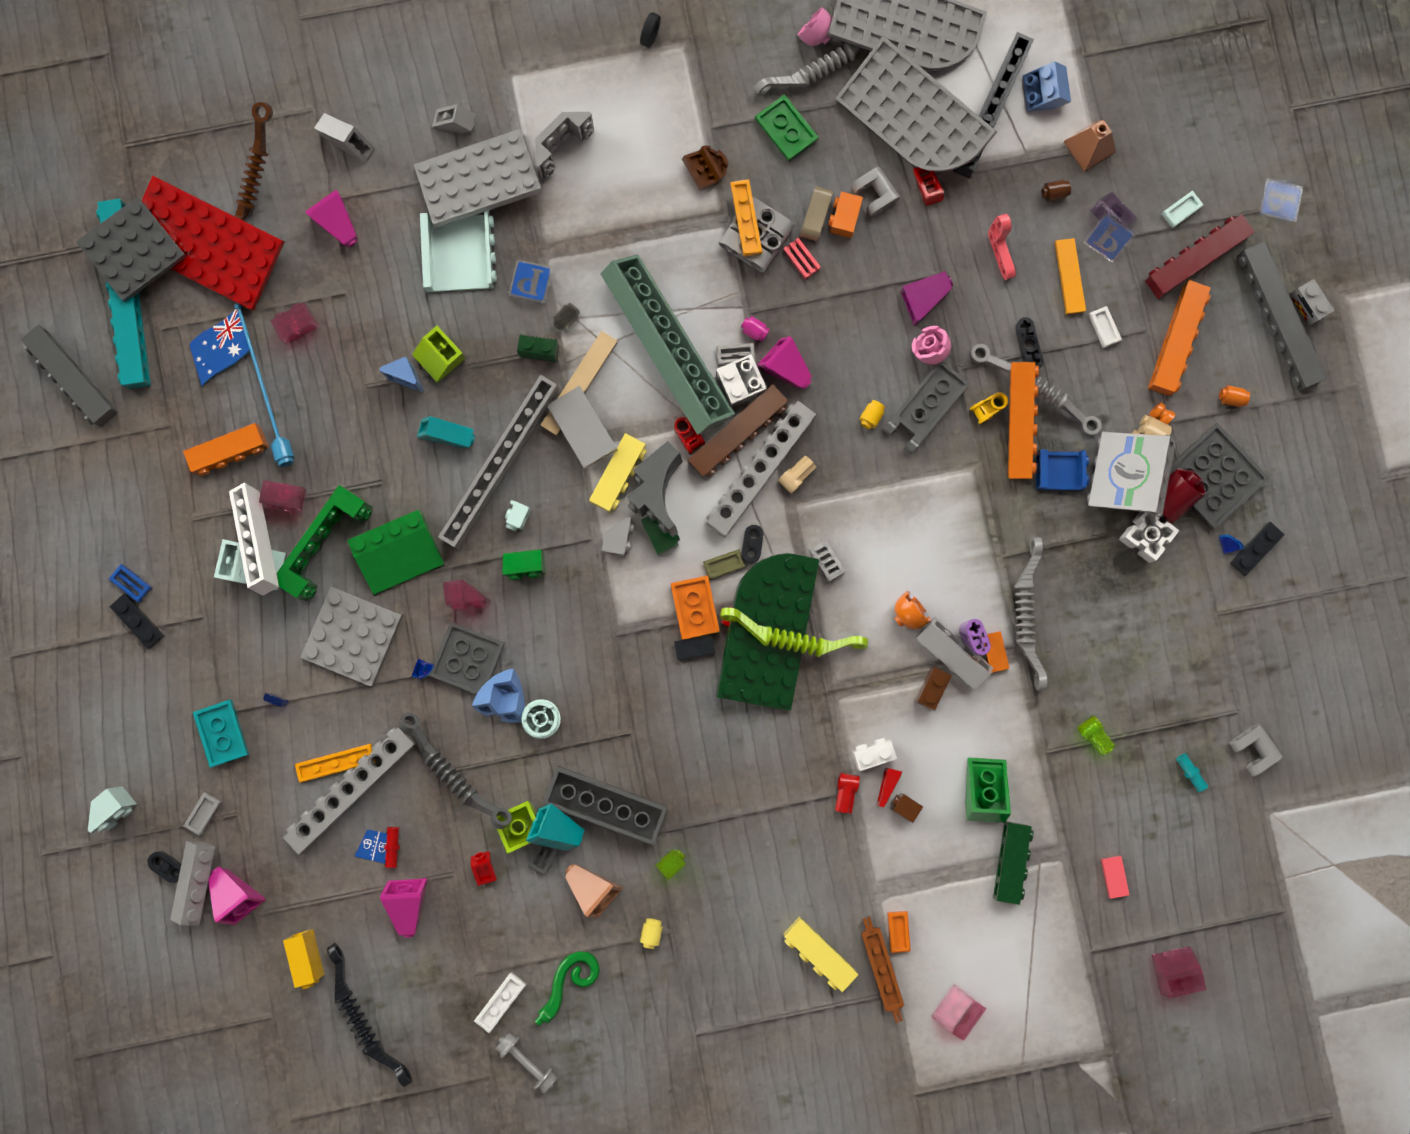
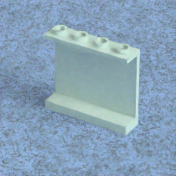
(458, 254)

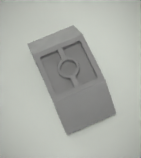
(559, 130)

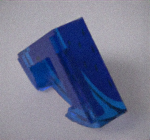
(1230, 543)
(422, 669)

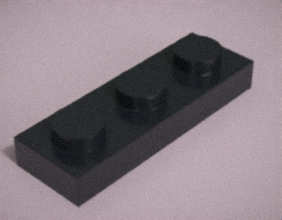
(1257, 548)
(136, 621)

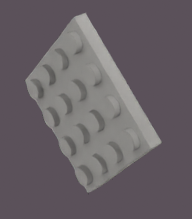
(351, 636)

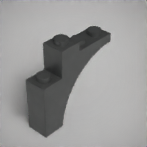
(653, 478)

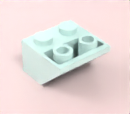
(109, 808)

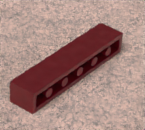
(1198, 257)

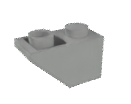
(617, 537)

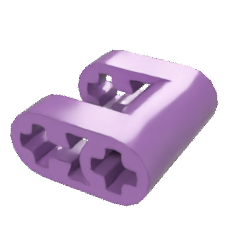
(978, 629)

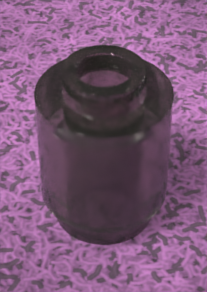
(566, 317)

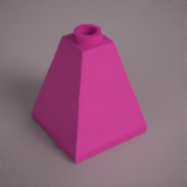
(334, 218)
(786, 364)
(231, 897)
(404, 903)

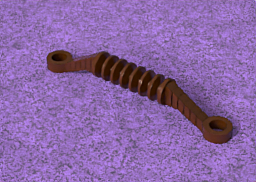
(258, 150)

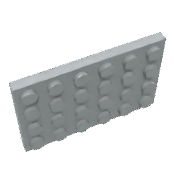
(477, 178)

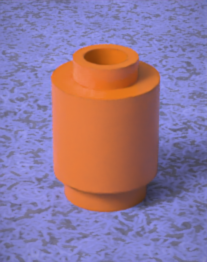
(1234, 396)

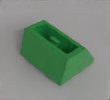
(523, 564)

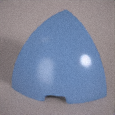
(501, 697)

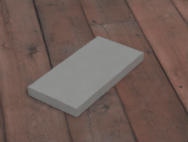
(582, 427)

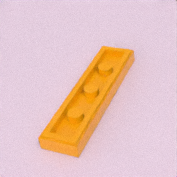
(746, 218)
(1070, 276)
(331, 763)

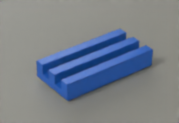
(143, 593)

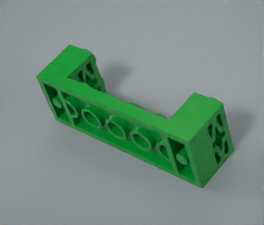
(289, 573)

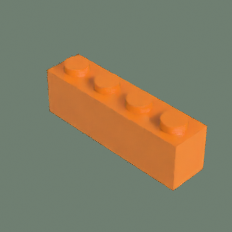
(226, 449)

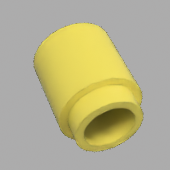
(651, 933)

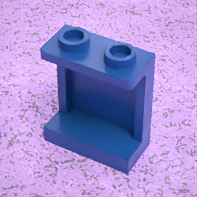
(1061, 470)

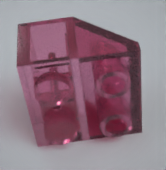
(462, 594)
(1178, 972)

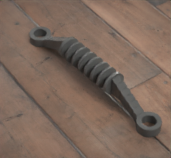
(431, 756)

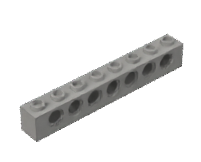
(804, 417)
(301, 842)

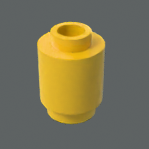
(872, 414)

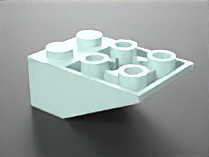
(230, 562)

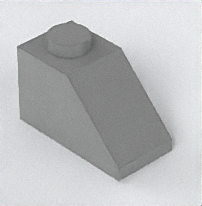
(454, 119)

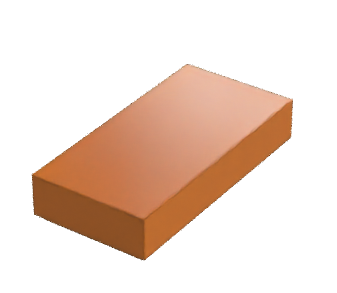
(997, 655)
(898, 931)

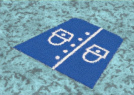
(372, 846)

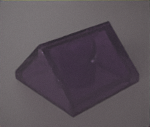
(1115, 208)

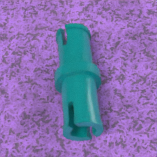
(1192, 772)

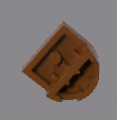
(706, 166)

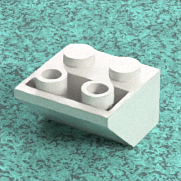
(740, 380)

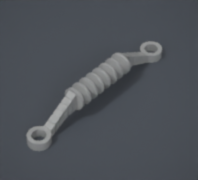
(802, 79)
(1061, 402)
(1026, 643)

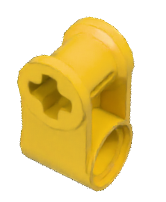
(987, 409)

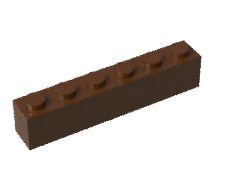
(738, 431)

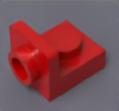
(483, 868)

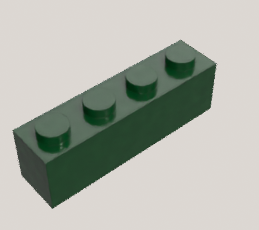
(1012, 862)

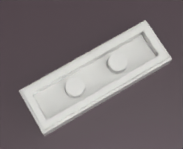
(500, 1002)

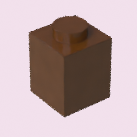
(906, 807)

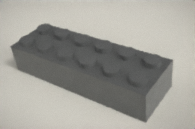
(605, 805)

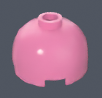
(816, 29)
(932, 345)

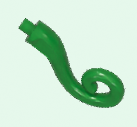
(553, 1005)

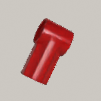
(846, 787)

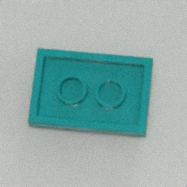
(220, 733)

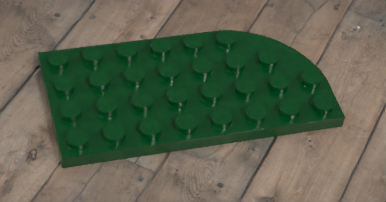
(774, 595)

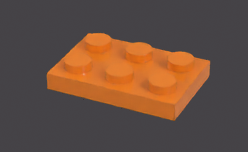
(695, 607)

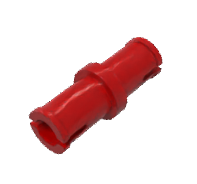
(392, 847)

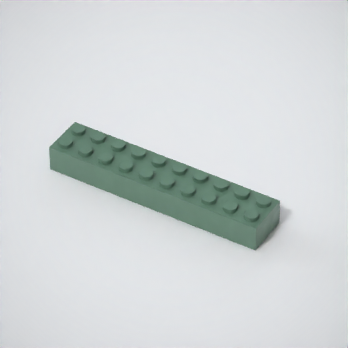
(667, 343)

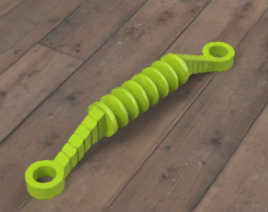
(765, 635)

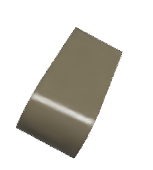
(816, 213)

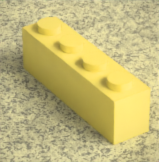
(618, 473)
(820, 954)

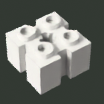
(1160, 534)

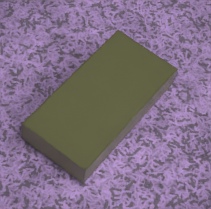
(724, 564)

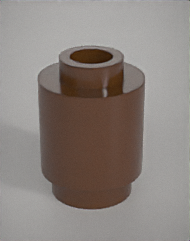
(1056, 190)

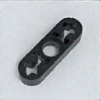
(1033, 337)

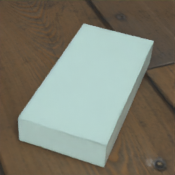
(1182, 209)

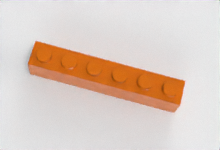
(1179, 338)
(1022, 420)

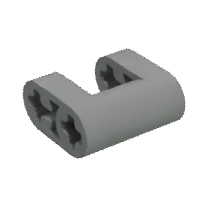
(882, 186)
(1261, 741)

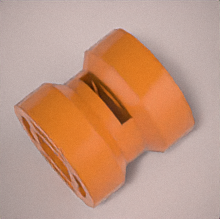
(1162, 414)

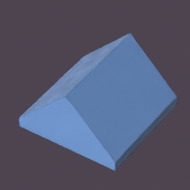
(403, 373)

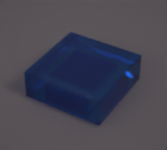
(275, 699)

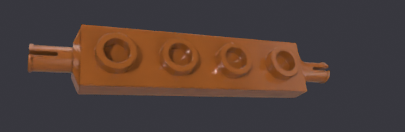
(882, 969)

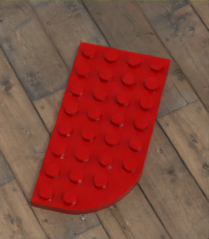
(218, 246)

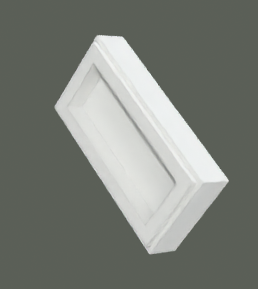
(1105, 327)

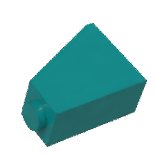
(445, 432)
(554, 829)

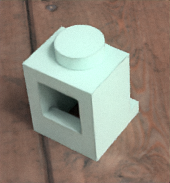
(517, 516)

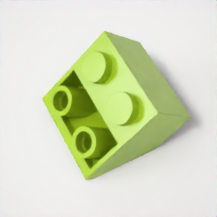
(438, 354)

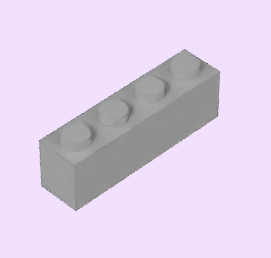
(954, 653)
(192, 883)

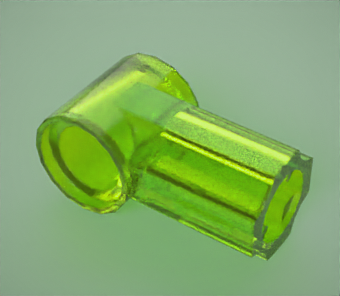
(1093, 731)

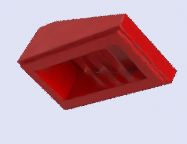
(931, 195)
(889, 781)

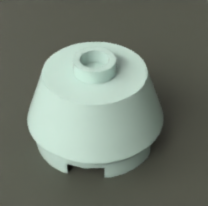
(541, 719)

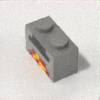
(1311, 302)

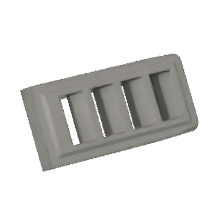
(829, 577)

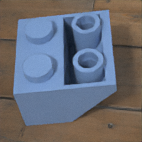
(1047, 87)

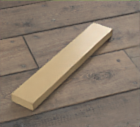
(584, 373)

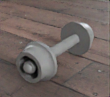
(545, 1080)

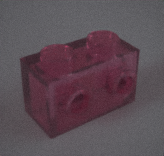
(294, 323)
(282, 496)

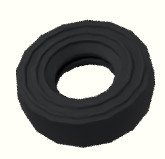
(650, 30)

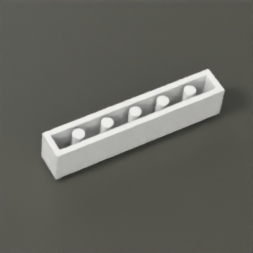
(253, 539)

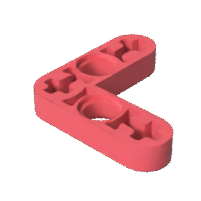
(997, 233)

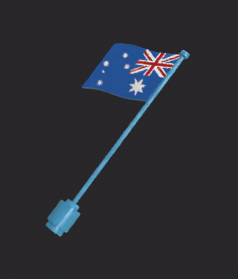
(225, 346)

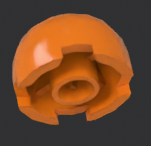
(910, 612)

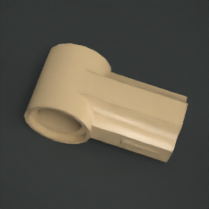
(793, 477)

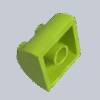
(517, 831)

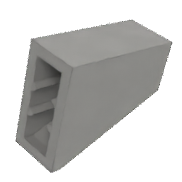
(344, 137)

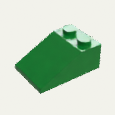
(987, 790)

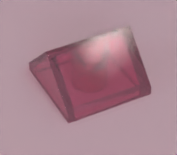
(958, 1012)

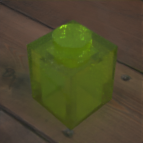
(671, 862)

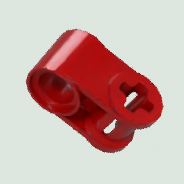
(688, 436)

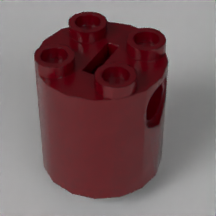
(1183, 492)

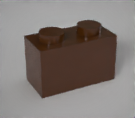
(933, 688)

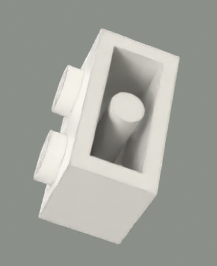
(873, 755)

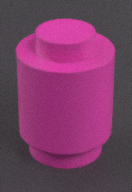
(754, 328)

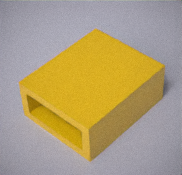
(304, 959)

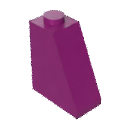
(925, 295)

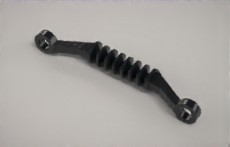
(372, 1048)

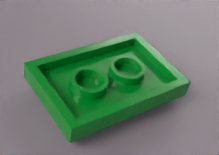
(786, 128)

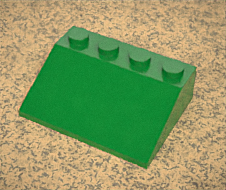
(396, 551)

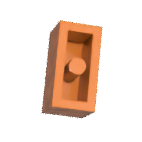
(846, 214)

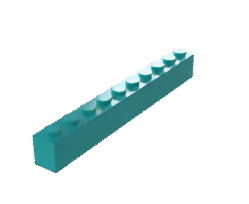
(127, 324)

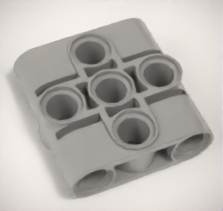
(774, 230)

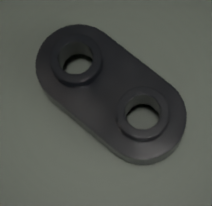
(753, 544)
(167, 867)

